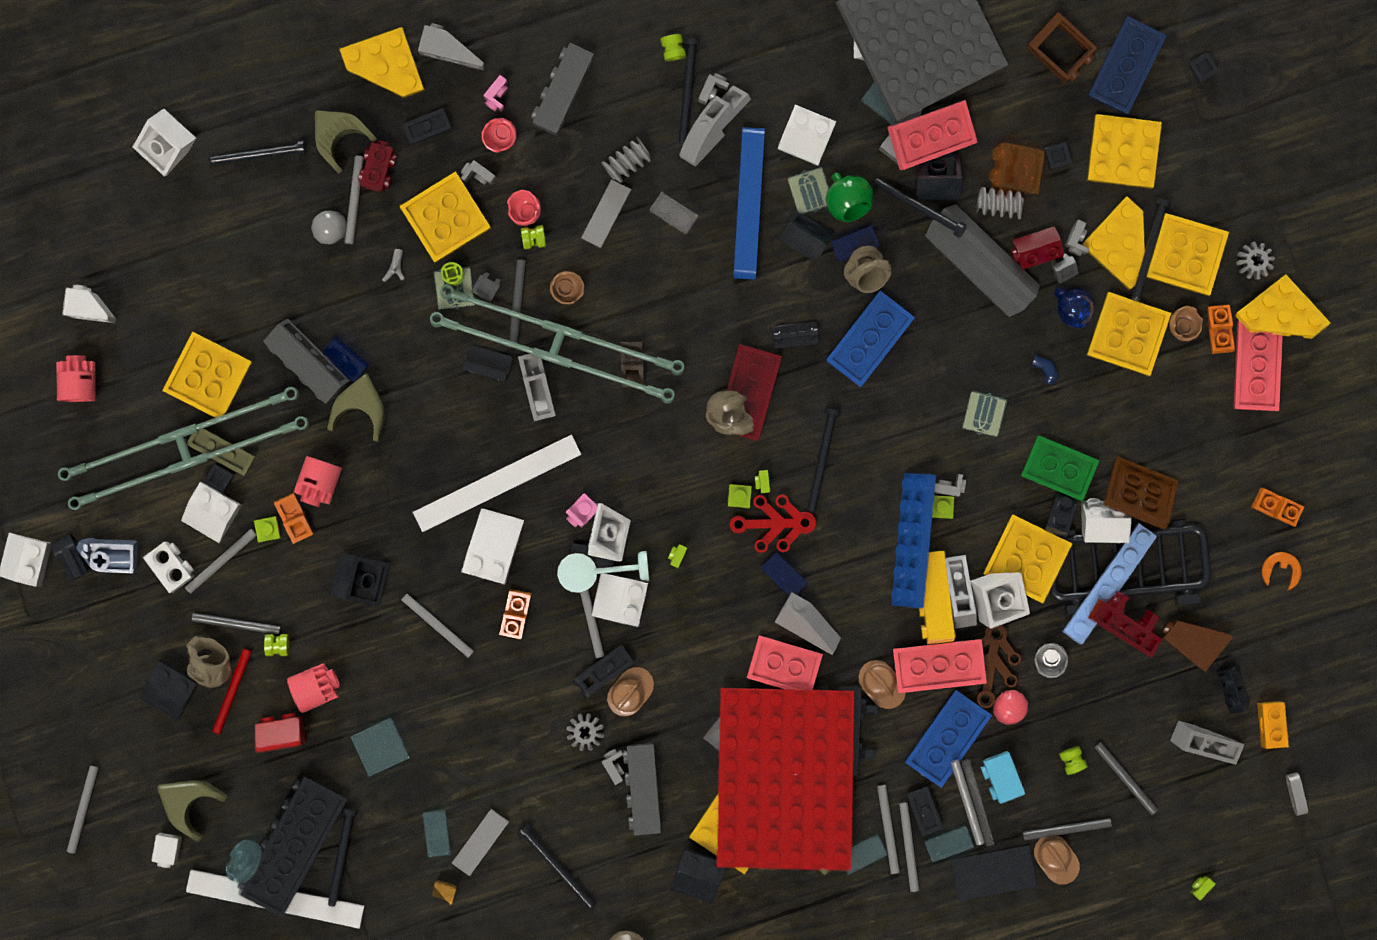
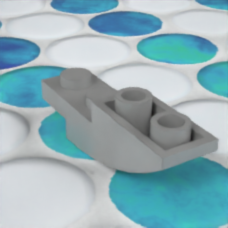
(709, 125)

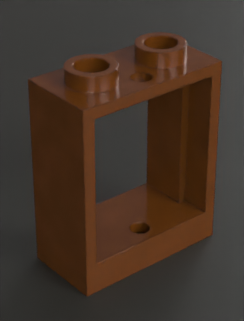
(1077, 36)

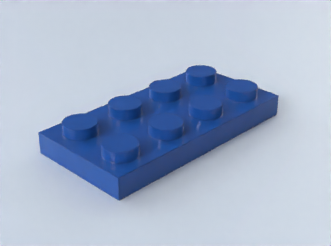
(870, 339)
(948, 738)

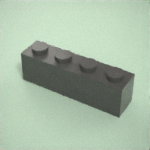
(563, 89)
(306, 361)
(643, 789)

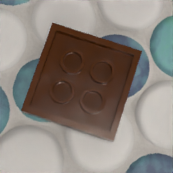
(1140, 492)

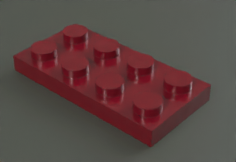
(754, 377)

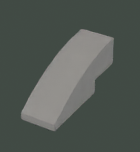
(536, 387)

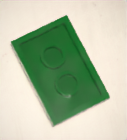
(1059, 468)

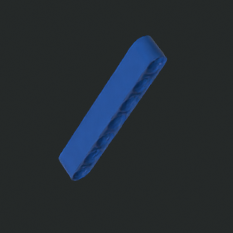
(749, 203)

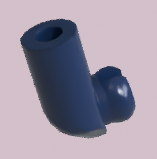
(1048, 367)

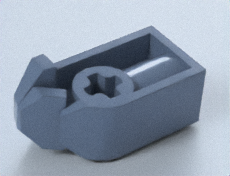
(119, 554)

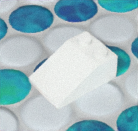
(493, 546)

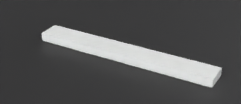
(497, 483)
(301, 905)

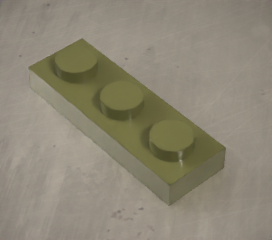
(207, 442)

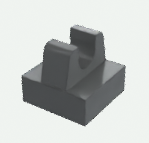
(1065, 269)
(486, 288)

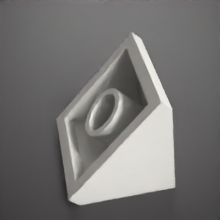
(608, 534)

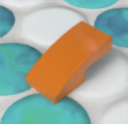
(293, 518)

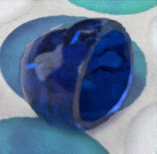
(1075, 306)

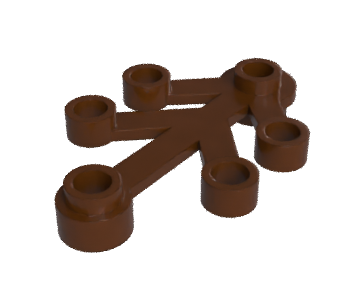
(992, 660)

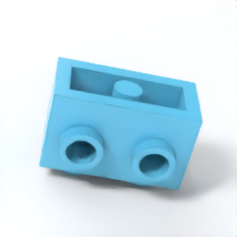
(1002, 777)

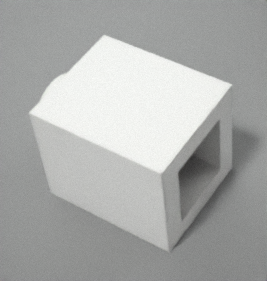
(166, 850)

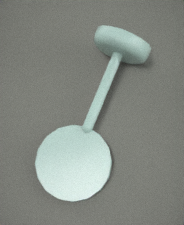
(579, 572)

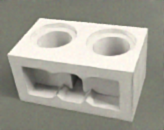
(165, 571)

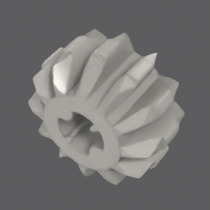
(1251, 252)
(593, 732)

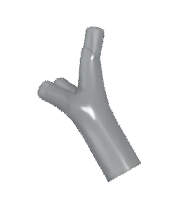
(395, 266)

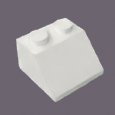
(806, 135)
(163, 142)
(85, 305)
(210, 512)
(25, 560)
(1000, 598)
(619, 599)

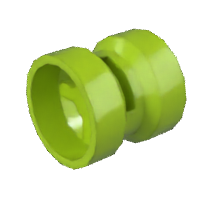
(673, 47)
(533, 237)
(455, 276)
(276, 645)
(1073, 760)

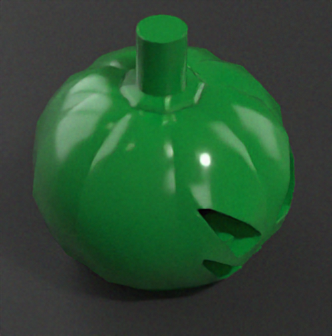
(849, 198)

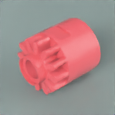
(76, 380)
(317, 481)
(313, 687)

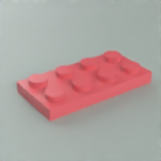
(932, 135)
(1257, 370)
(940, 666)

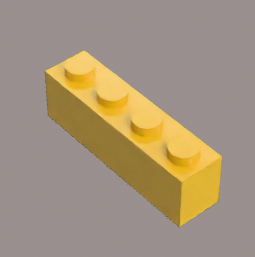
(937, 602)

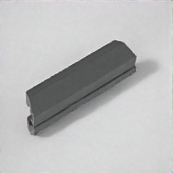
(984, 263)

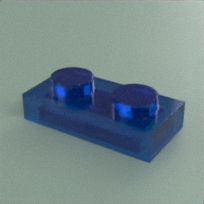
(848, 244)
(345, 359)
(783, 575)

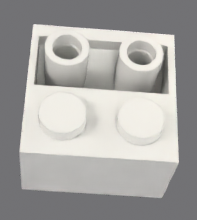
(1103, 523)

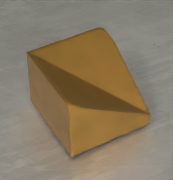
(444, 891)

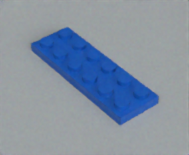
(913, 540)

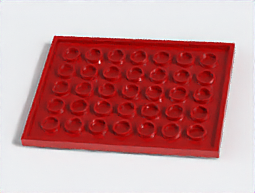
(785, 779)

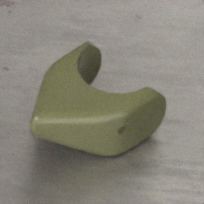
(332, 127)
(360, 396)
(178, 799)

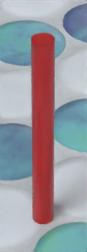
(231, 691)

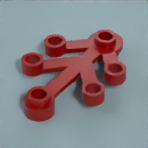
(777, 523)

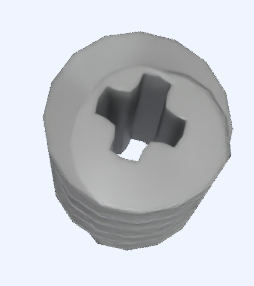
(627, 160)
(1000, 202)

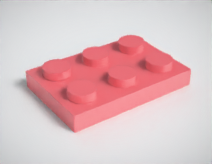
(784, 665)

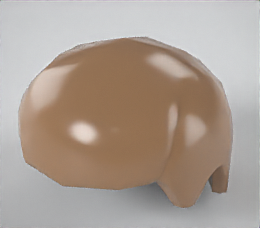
(567, 287)
(1185, 323)

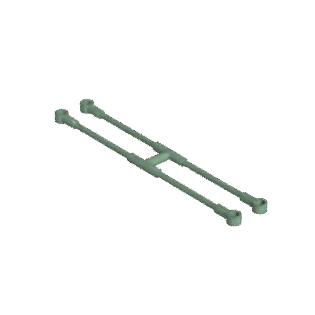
(561, 331)
(179, 435)

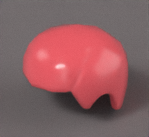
(499, 135)
(523, 208)
(1010, 707)

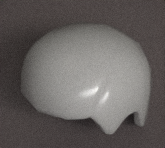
(329, 227)
(1051, 660)

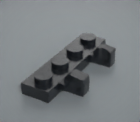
(860, 709)

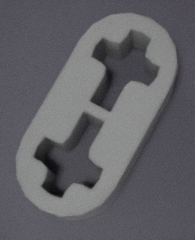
(1296, 794)

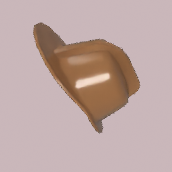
(880, 684)
(630, 691)
(1057, 859)

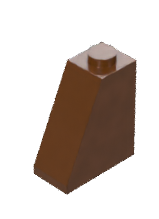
(1195, 643)

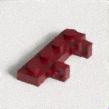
(1137, 634)

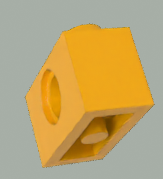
(1272, 724)

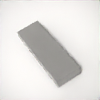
(606, 213)
(480, 842)

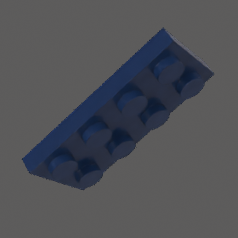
(1127, 65)

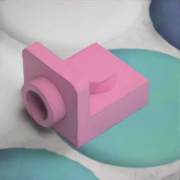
(498, 89)
(581, 511)

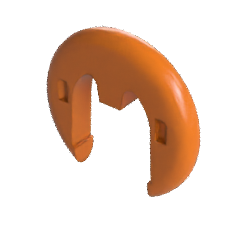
(1284, 559)

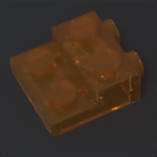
(1017, 168)

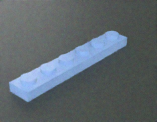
(1110, 581)

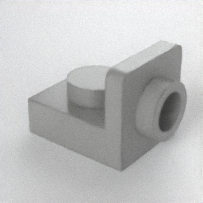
(709, 91)
(482, 174)
(1077, 234)
(946, 487)
(613, 770)

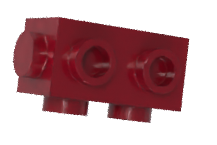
(379, 159)
(1037, 248)

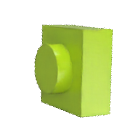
(762, 481)
(739, 496)
(943, 507)
(267, 529)
(676, 555)
(1202, 887)

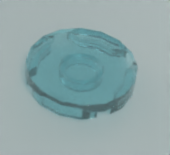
(244, 861)

